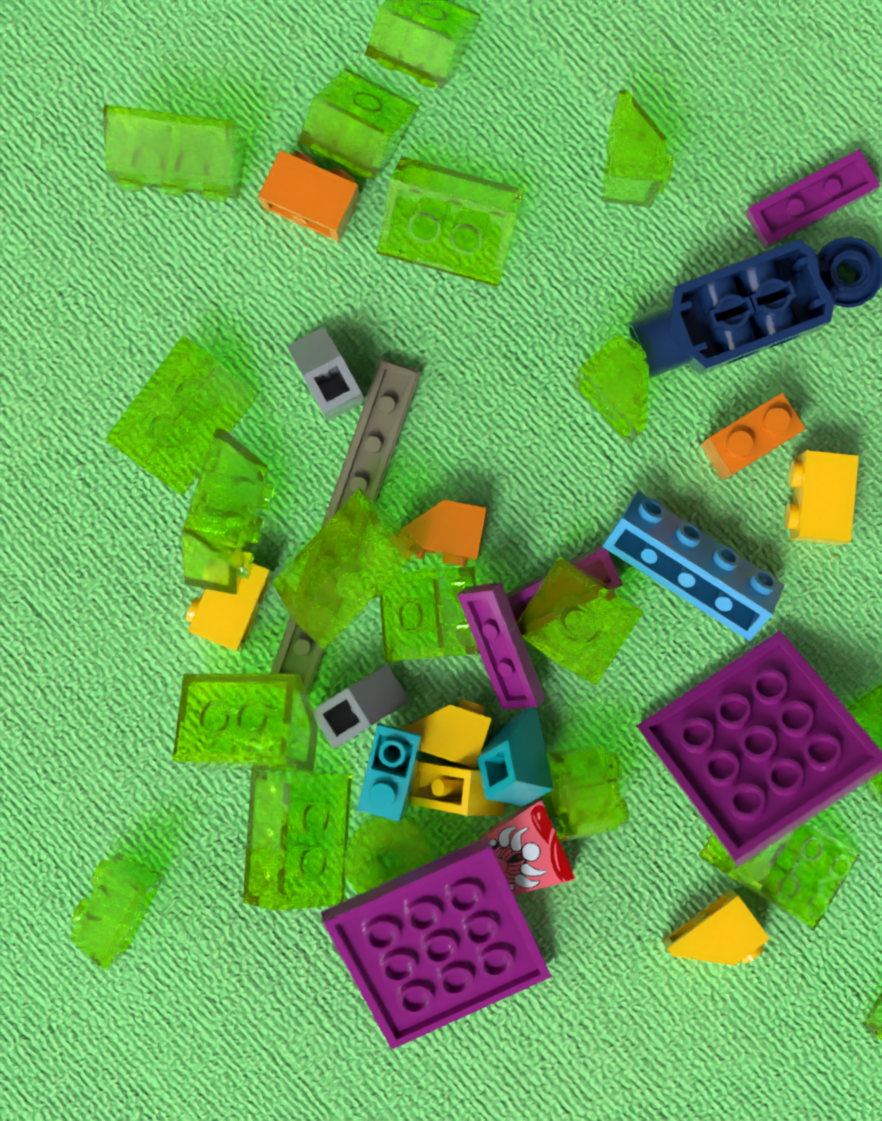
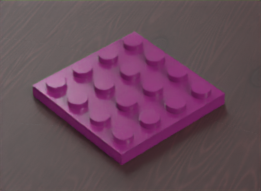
(761, 747)
(436, 943)

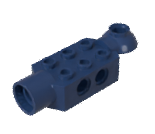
(756, 305)

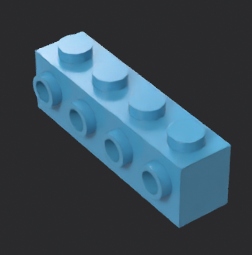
(694, 566)

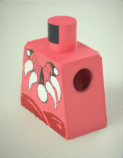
(529, 849)

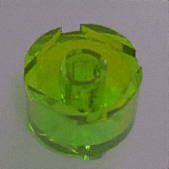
(585, 792)
(381, 834)

